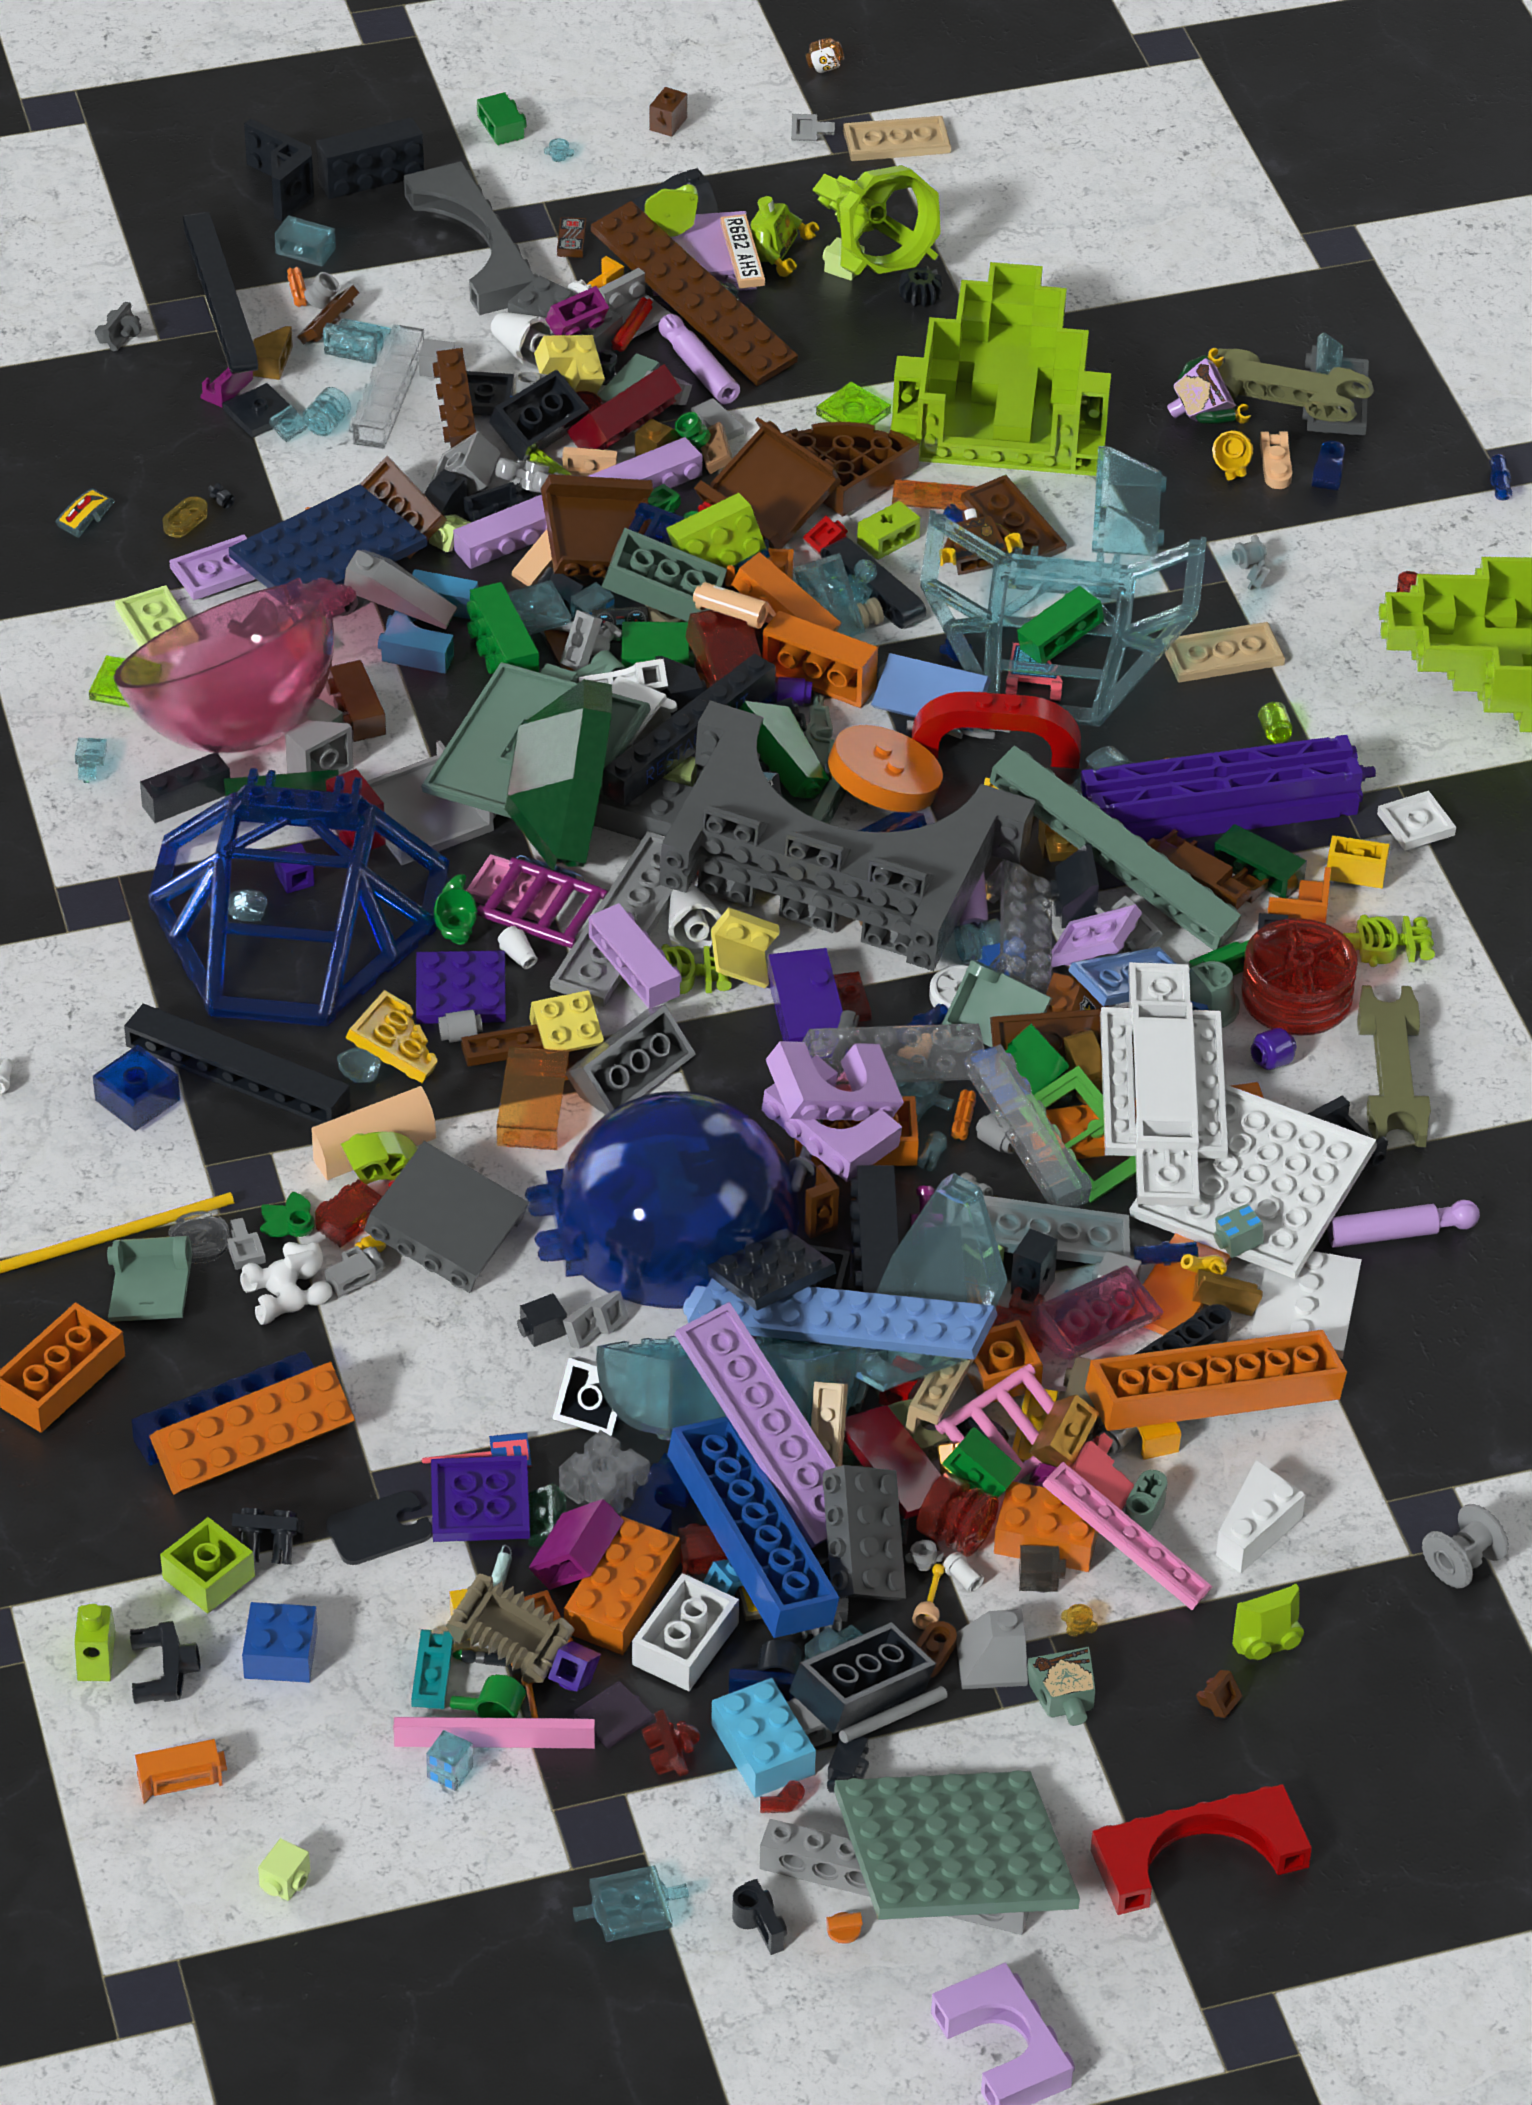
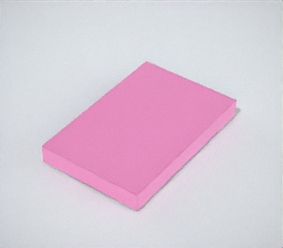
(491, 875)

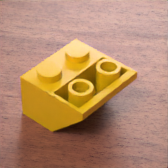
(1358, 861)

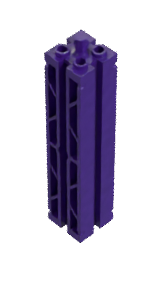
(1232, 787)

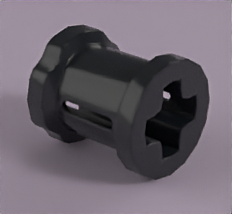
(608, 360)

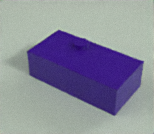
(803, 992)

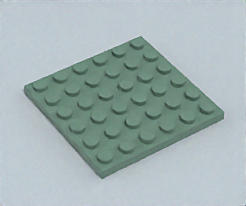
(955, 1845)

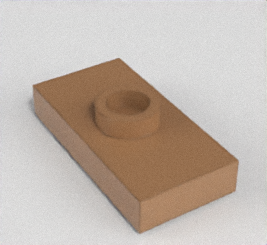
(717, 450)

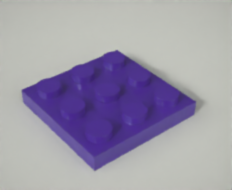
(460, 983)
(480, 1498)

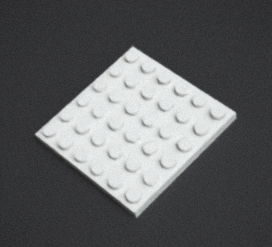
(1286, 1169)

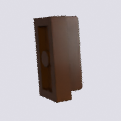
(821, 1205)

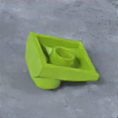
(1268, 1624)

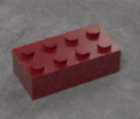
(626, 411)

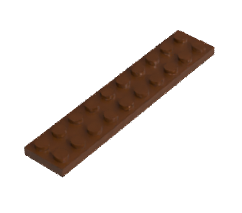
(694, 293)

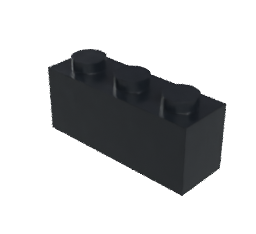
(184, 787)

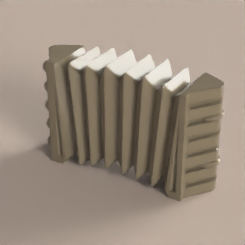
(509, 1627)

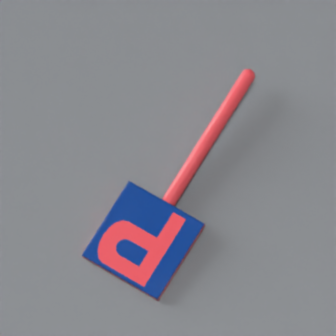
(500, 1445)

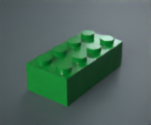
(499, 629)

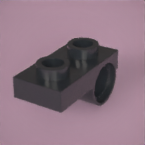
(759, 1914)

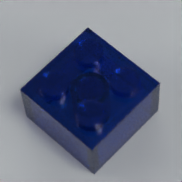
(136, 1087)

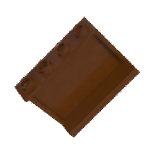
(777, 480)
(588, 519)

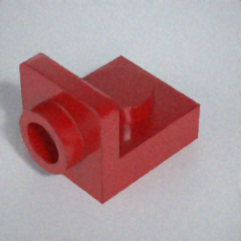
(824, 534)

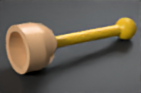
(927, 1608)

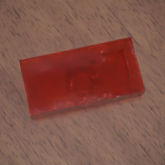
(853, 994)

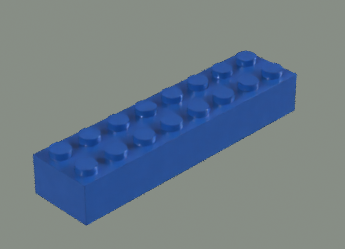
(753, 1527)

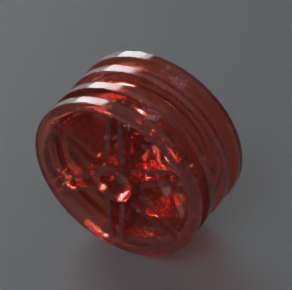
(1289, 967)

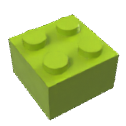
(207, 1565)

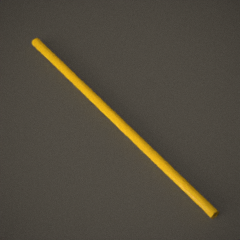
(113, 1233)

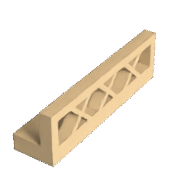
(935, 1396)

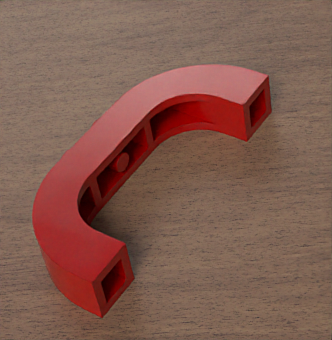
(1000, 713)

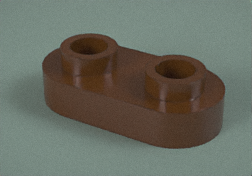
(937, 1651)

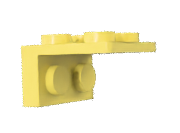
(741, 945)
(567, 1022)

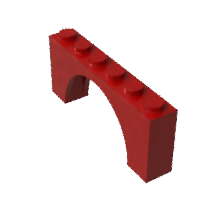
(1257, 1818)

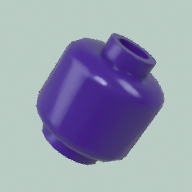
(1273, 1049)

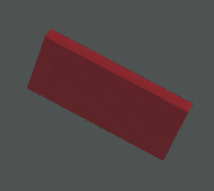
(884, 1443)

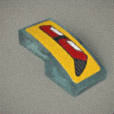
(84, 509)

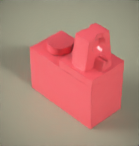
(1097, 1469)

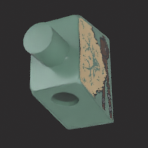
(1064, 1683)

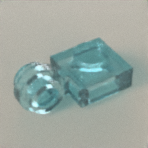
(864, 572)
(89, 755)

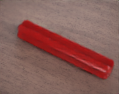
(632, 324)

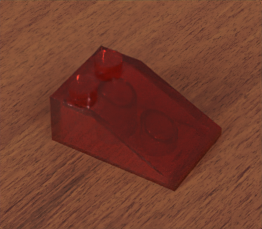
(720, 642)

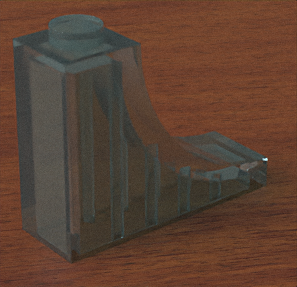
(830, 587)

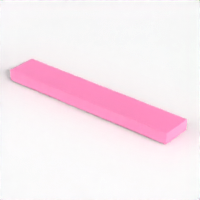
(1127, 1535)
(497, 1732)

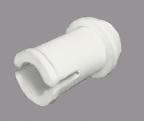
(5, 1072)
(957, 1566)

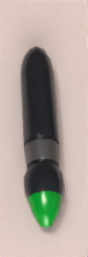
(470, 1656)

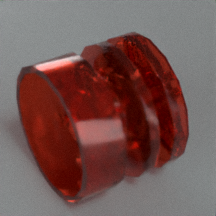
(957, 1514)

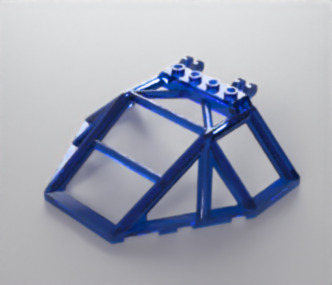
(301, 808)

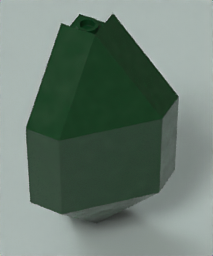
(560, 772)

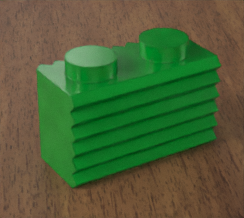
(501, 118)

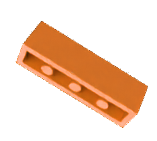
(766, 582)

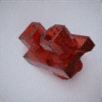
(674, 1741)

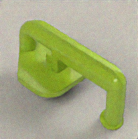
(673, 209)

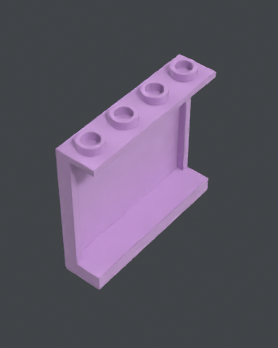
(708, 246)

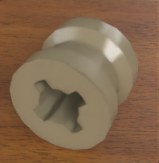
(871, 612)

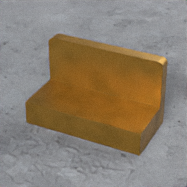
(1227, 1291)

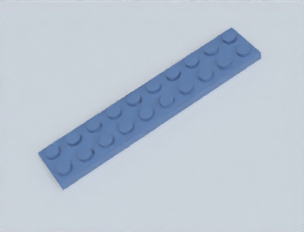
(863, 1320)

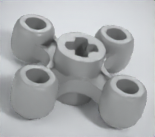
(530, 473)

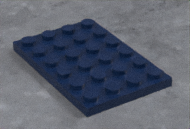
(325, 540)

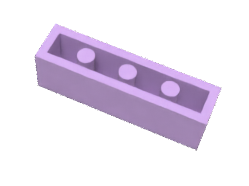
(634, 955)

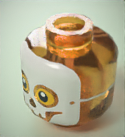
(825, 55)

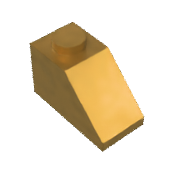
(273, 352)
(653, 435)
(1084, 1051)

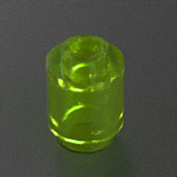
(1275, 722)

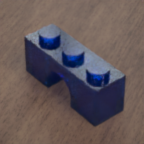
(661, 1488)

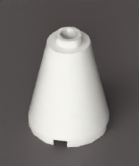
(521, 334)
(691, 919)

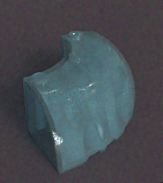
(660, 1389)

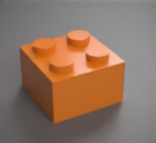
(1002, 1354)

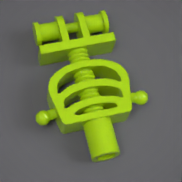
(1382, 933)
(678, 955)

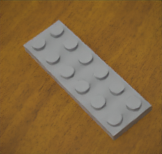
(1080, 1233)

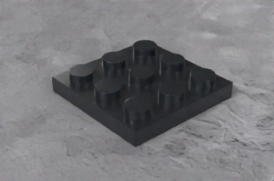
(771, 1269)

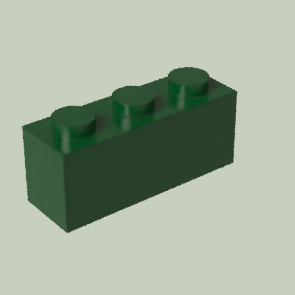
(1262, 859)

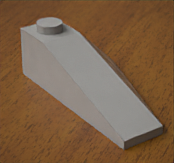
(394, 587)

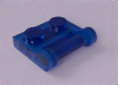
(660, 521)

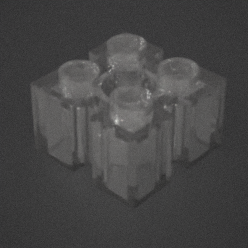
(603, 1472)

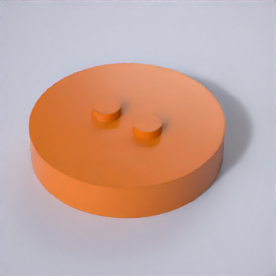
(885, 768)

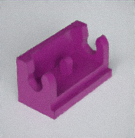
(225, 386)

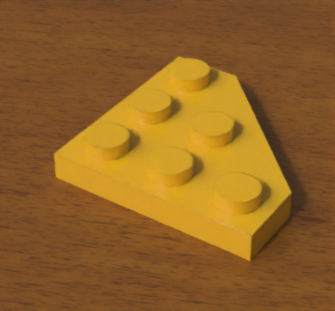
(392, 1036)

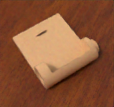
(733, 604)

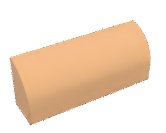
(403, 1114)

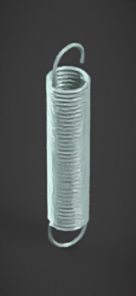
(501, 1567)

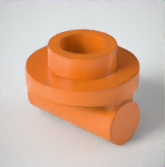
(844, 1927)

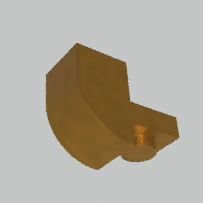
(1054, 845)

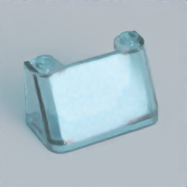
(1126, 505)

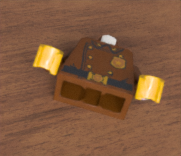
(988, 531)

